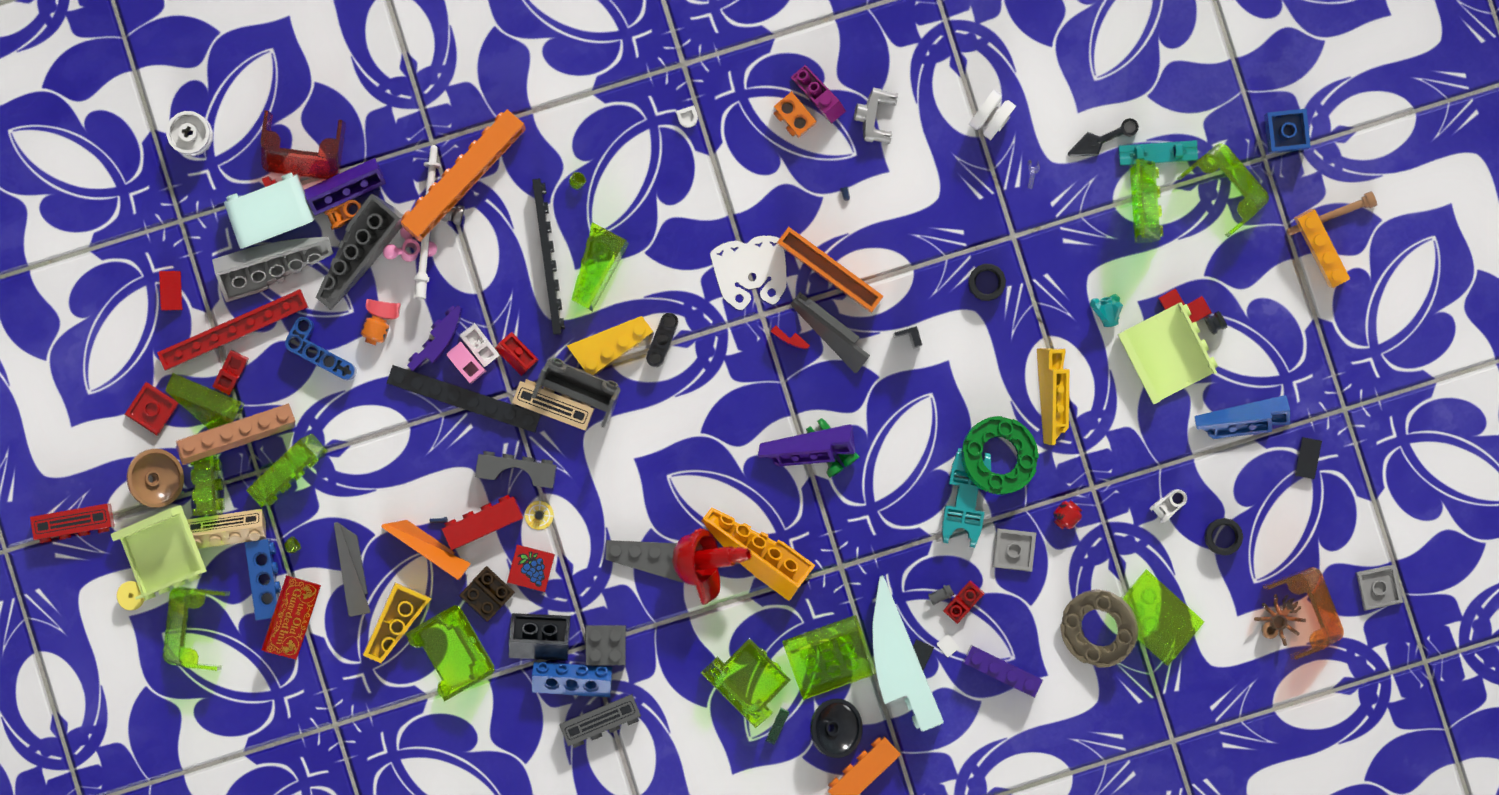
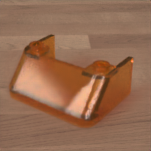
(1312, 582)

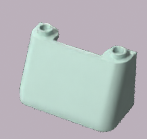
(268, 211)

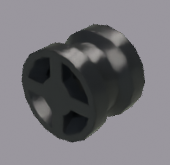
(1215, 322)

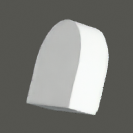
(687, 117)

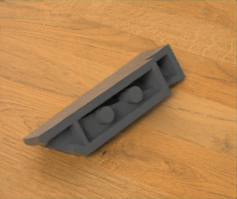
(832, 331)
(352, 571)

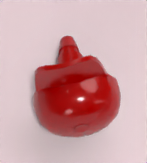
(698, 560)

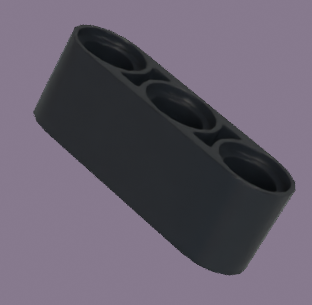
(662, 330)

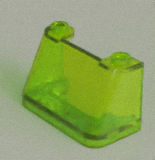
(453, 651)

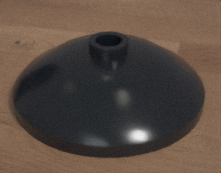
(844, 731)

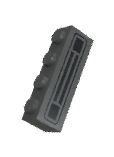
(599, 720)

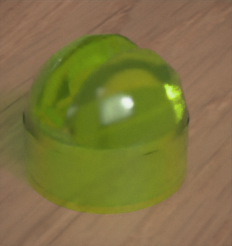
(577, 180)
(292, 545)

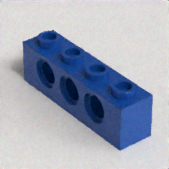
(253, 550)
(571, 679)

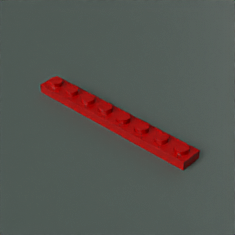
(232, 329)

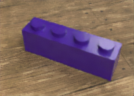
(344, 186)
(1002, 671)

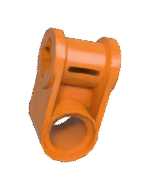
(341, 214)

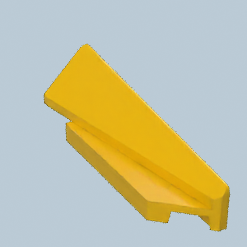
(1053, 393)

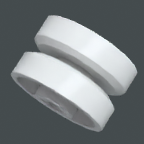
(993, 115)
(178, 133)

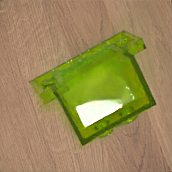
(748, 681)

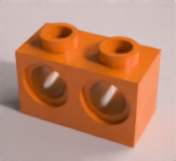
(798, 112)

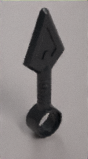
(1091, 144)

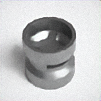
(457, 217)

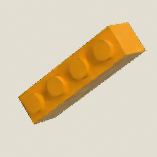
(1322, 248)

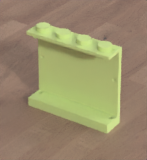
(1168, 352)

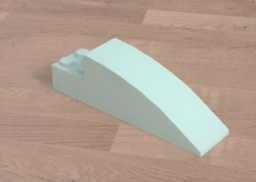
(897, 663)

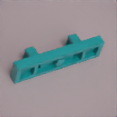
(1158, 152)

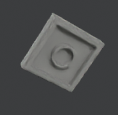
(1014, 549)
(1379, 587)

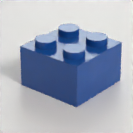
(1287, 131)

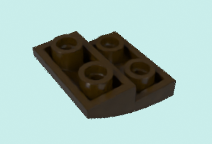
(486, 594)

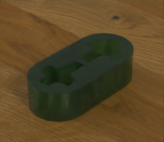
(777, 726)

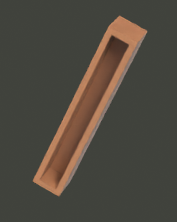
(235, 434)

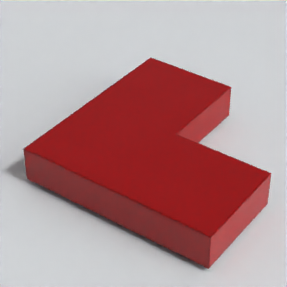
(1197, 307)

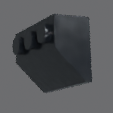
(539, 636)

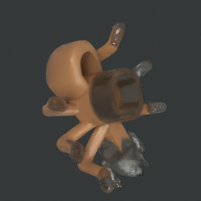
(1278, 621)

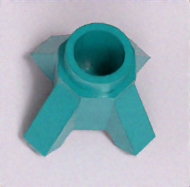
(1107, 309)

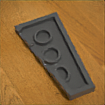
(644, 556)

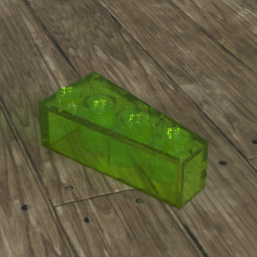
(597, 266)
(286, 470)
(207, 486)

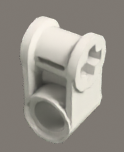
(1168, 506)

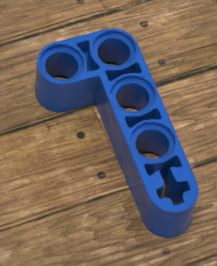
(322, 354)

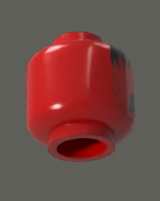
(1067, 515)

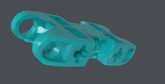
(964, 504)

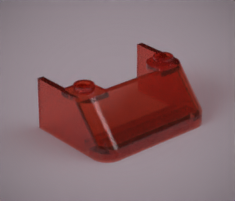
(304, 163)

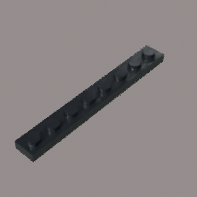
(549, 265)
(463, 398)

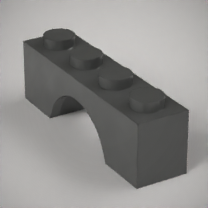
(490, 467)

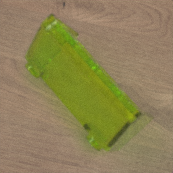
(1254, 194)
(176, 625)

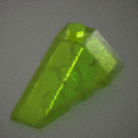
(204, 403)

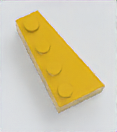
(396, 617)

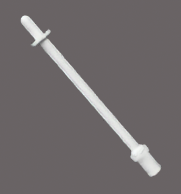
(421, 277)

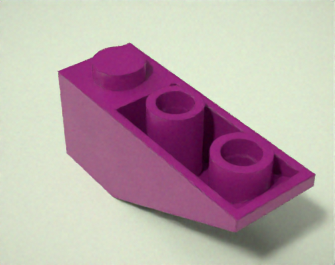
(818, 94)

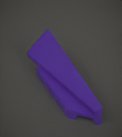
(810, 447)

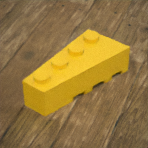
(607, 346)

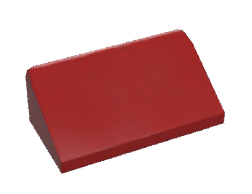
(170, 290)
(516, 353)

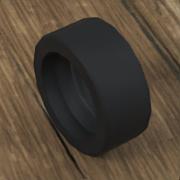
(1001, 284)
(1238, 536)

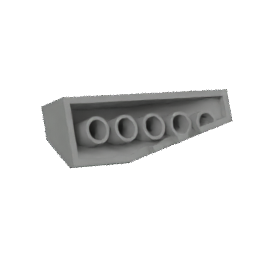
(262, 265)

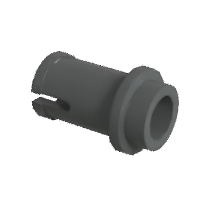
(941, 594)

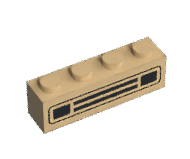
(553, 405)
(228, 528)

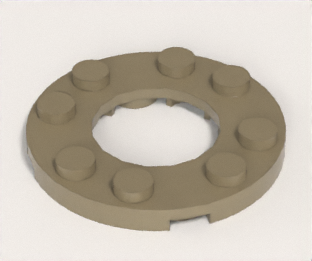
(1080, 646)

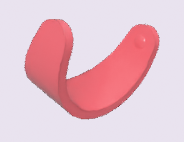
(383, 309)

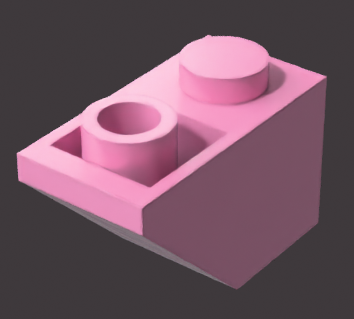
(465, 362)

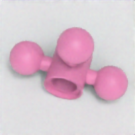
(391, 251)

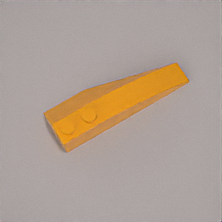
(770, 560)

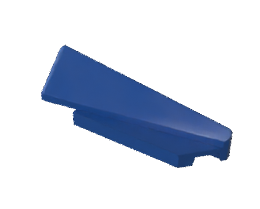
(1246, 418)

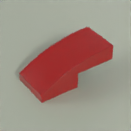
(795, 340)
(230, 372)

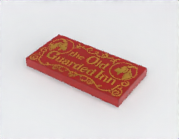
(291, 617)

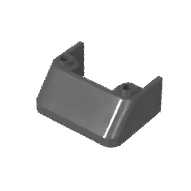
(579, 386)

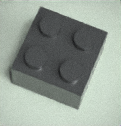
(605, 644)

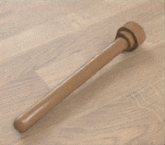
(1367, 200)

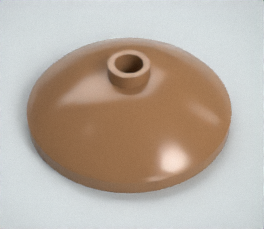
(166, 474)

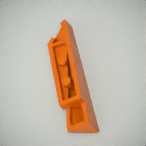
(428, 547)

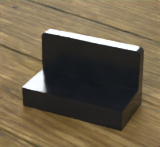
(913, 334)

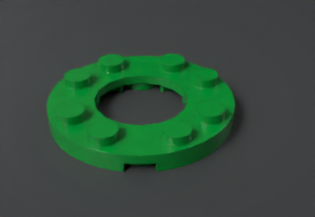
(1026, 455)

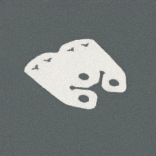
(748, 259)

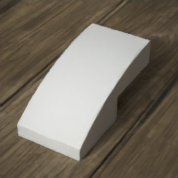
(479, 345)

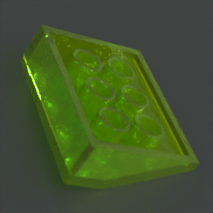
(1145, 201)
(1161, 617)
(829, 657)

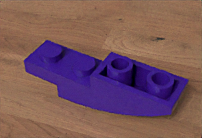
(443, 333)

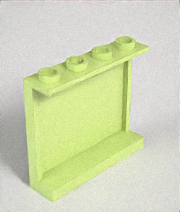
(161, 552)

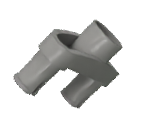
(867, 115)

